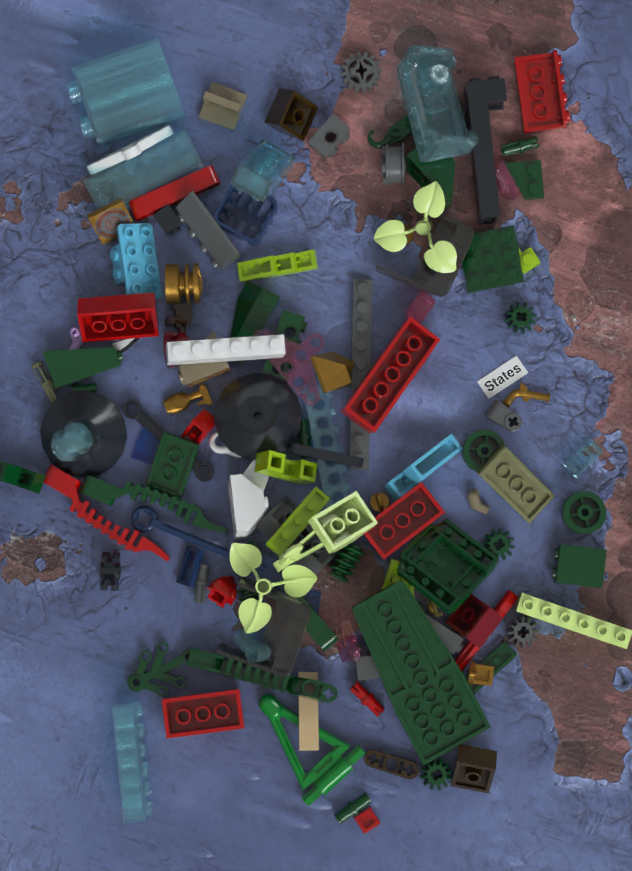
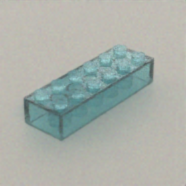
(146, 172)
(131, 761)

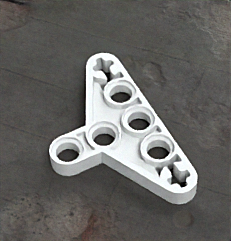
(130, 151)

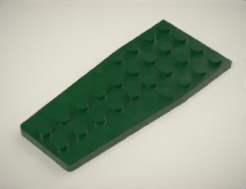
(418, 673)

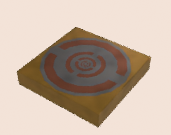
(108, 218)

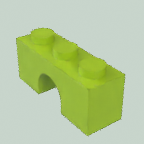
(294, 471)

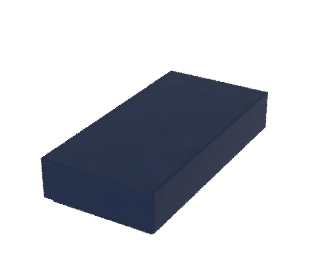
(190, 566)

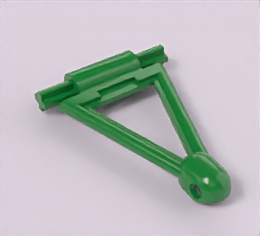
(325, 773)

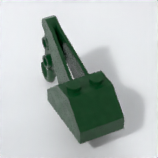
(422, 172)

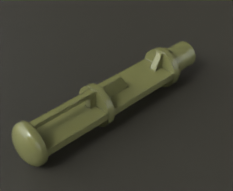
(47, 385)

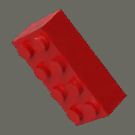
(118, 317)
(403, 520)
(203, 713)

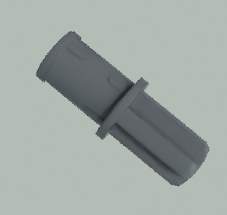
(201, 584)

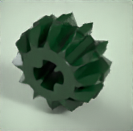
(520, 311)
(504, 540)
(439, 779)

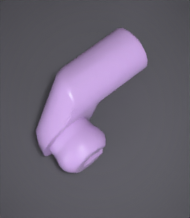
(76, 337)

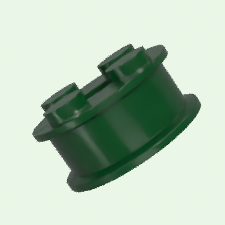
(475, 442)
(572, 512)

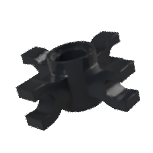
(110, 571)

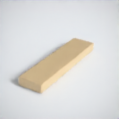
(308, 717)

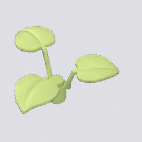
(392, 237)
(254, 613)

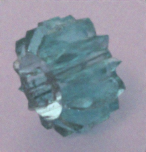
(435, 77)

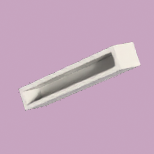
(225, 349)

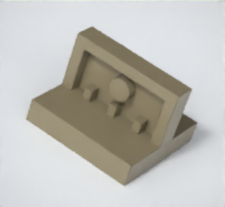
(222, 106)

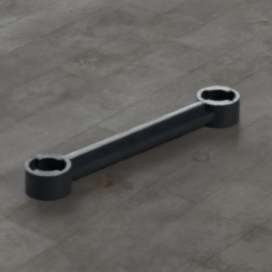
(157, 432)

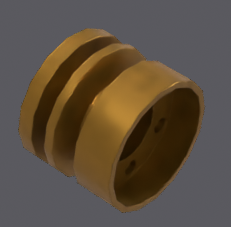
(183, 283)

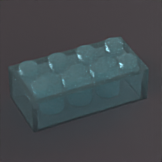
(262, 171)

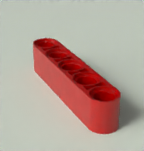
(174, 192)

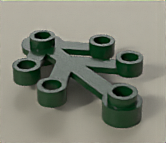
(157, 671)

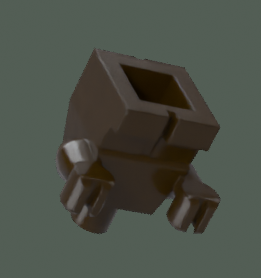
(181, 316)

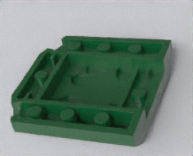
(446, 564)

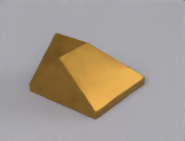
(332, 371)

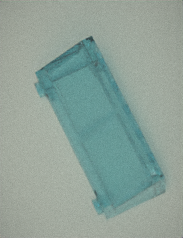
(437, 118)

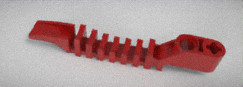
(69, 486)

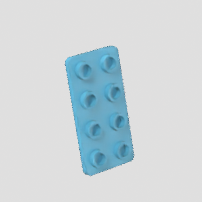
(136, 259)

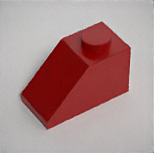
(199, 427)

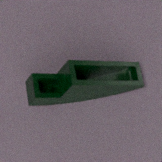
(21, 477)

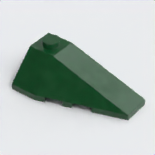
(252, 311)

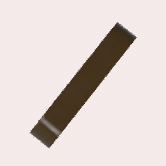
(407, 763)

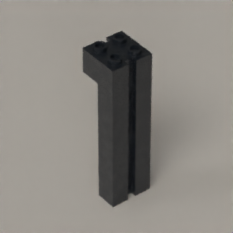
(479, 99)

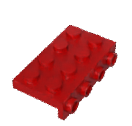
(541, 92)

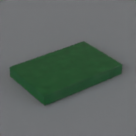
(172, 464)

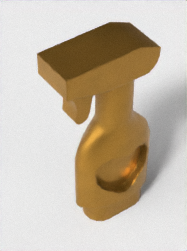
(181, 401)

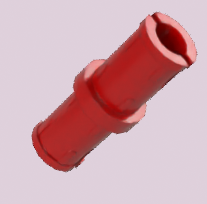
(367, 698)

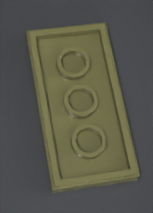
(515, 483)

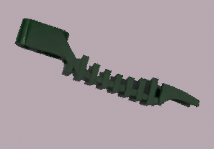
(108, 494)
(237, 670)

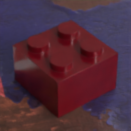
(474, 620)

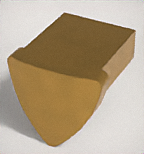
(480, 674)

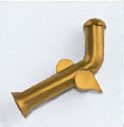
(526, 395)

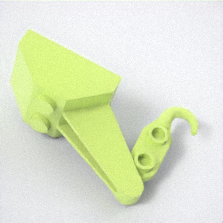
(335, 528)

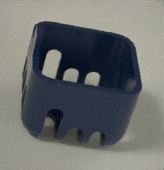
(242, 214)

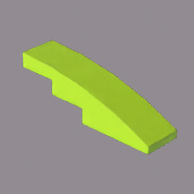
(277, 265)

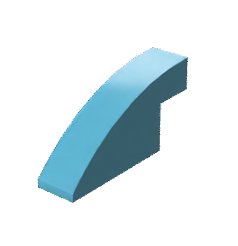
(423, 467)

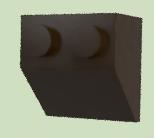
(291, 114)
(474, 768)

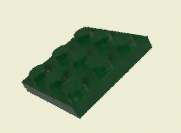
(493, 260)

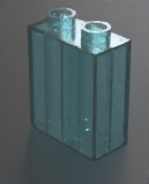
(125, 93)

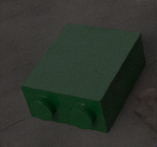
(579, 565)

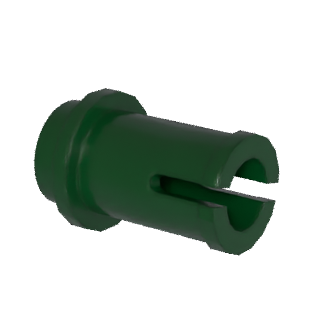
(89, 387)

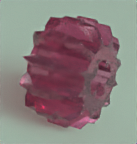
(420, 306)

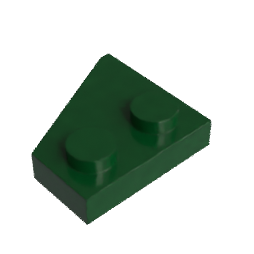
(528, 178)

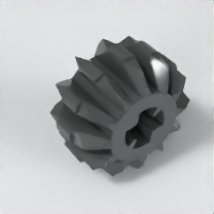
(527, 636)

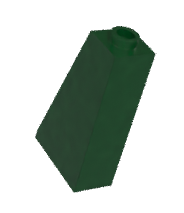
(79, 364)

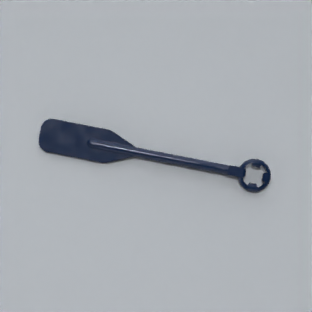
(265, 570)

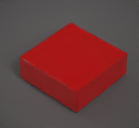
(367, 820)

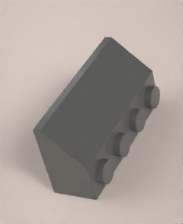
(207, 231)
(276, 517)

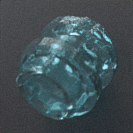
(71, 442)

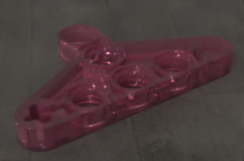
(299, 368)

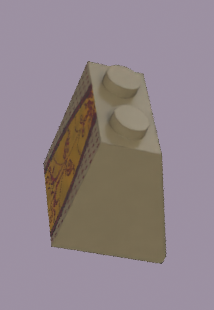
(201, 372)

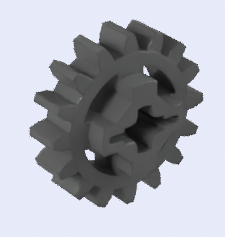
(368, 72)

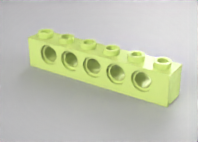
(573, 620)

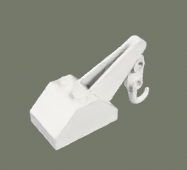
(245, 496)

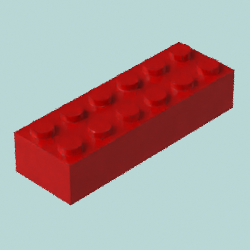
(390, 375)

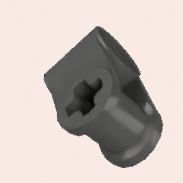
(500, 414)

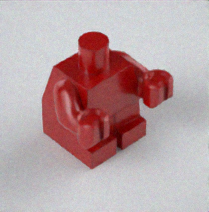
(222, 590)

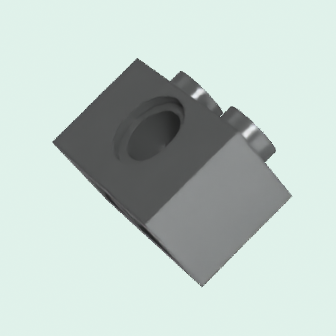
(331, 126)

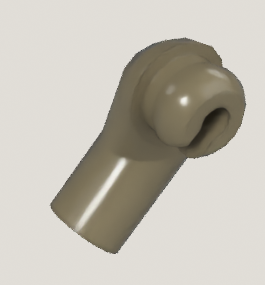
(475, 503)

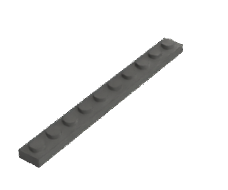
(362, 357)

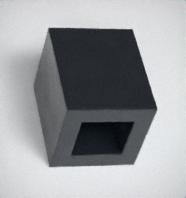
(168, 221)

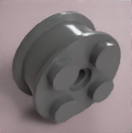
(393, 164)

